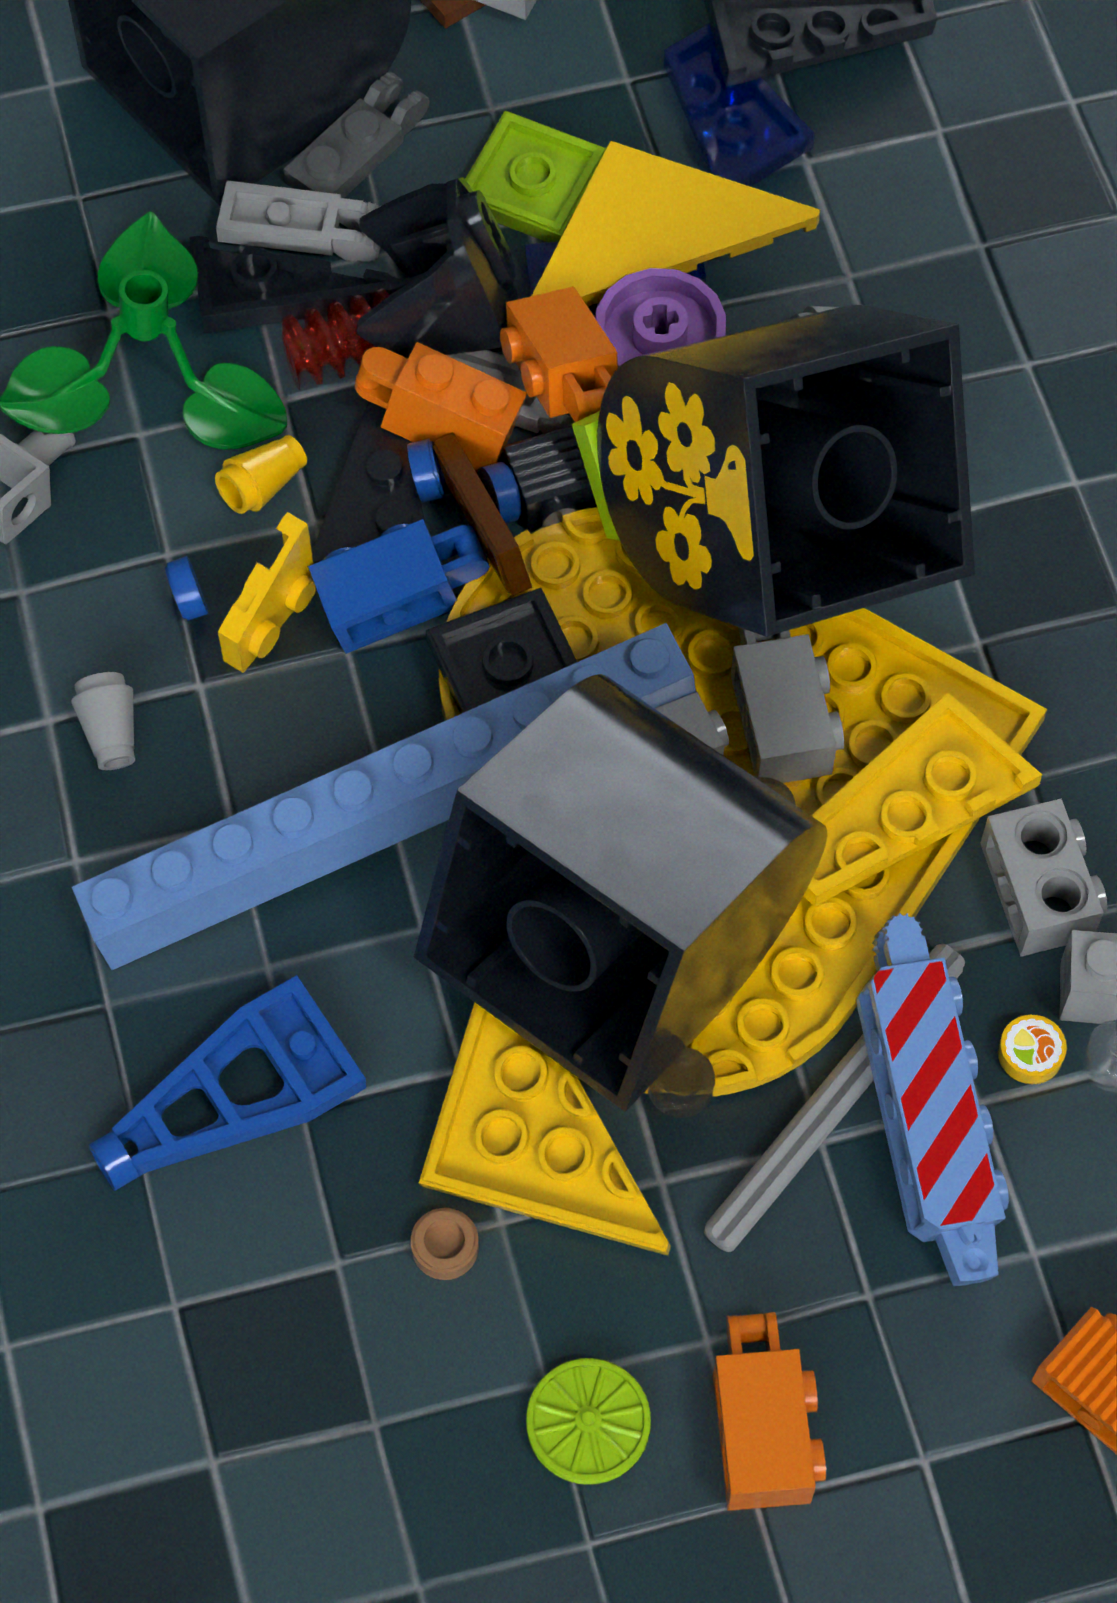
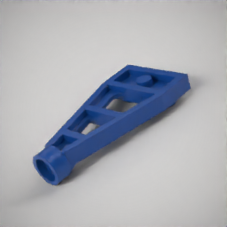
(300, 1047)

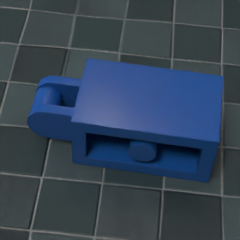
(395, 581)

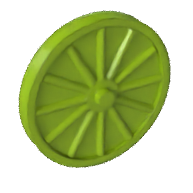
(588, 1421)

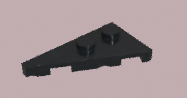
(372, 490)

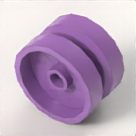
(659, 312)

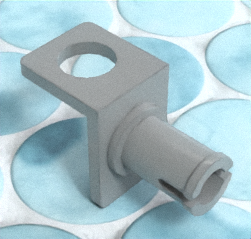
(28, 474)

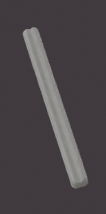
(801, 1137)

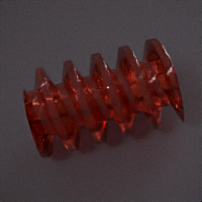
(327, 342)

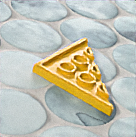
(661, 216)
(531, 1142)

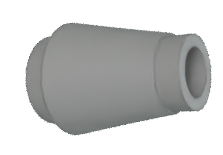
(107, 718)

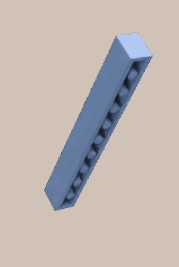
(342, 812)

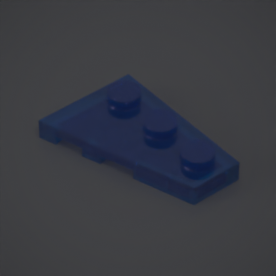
(739, 127)

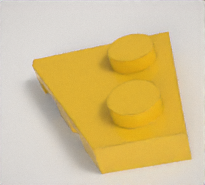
(269, 598)

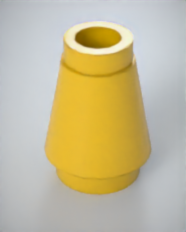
(259, 474)

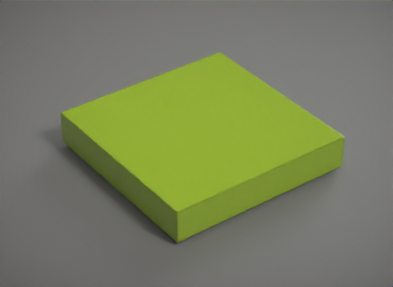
(533, 175)

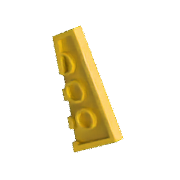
(915, 793)

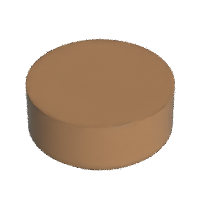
(444, 1243)

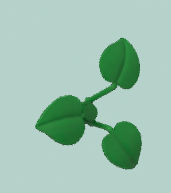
(144, 277)

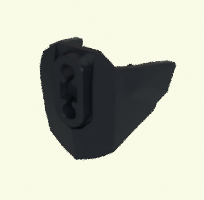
(455, 267)

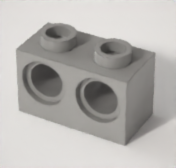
(1028, 877)

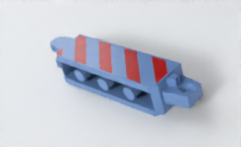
(931, 1103)

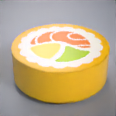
(1032, 1049)

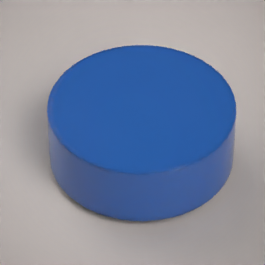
(426, 470)
(502, 489)
(186, 588)

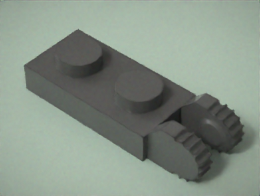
(357, 140)

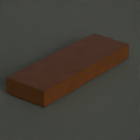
(482, 514)

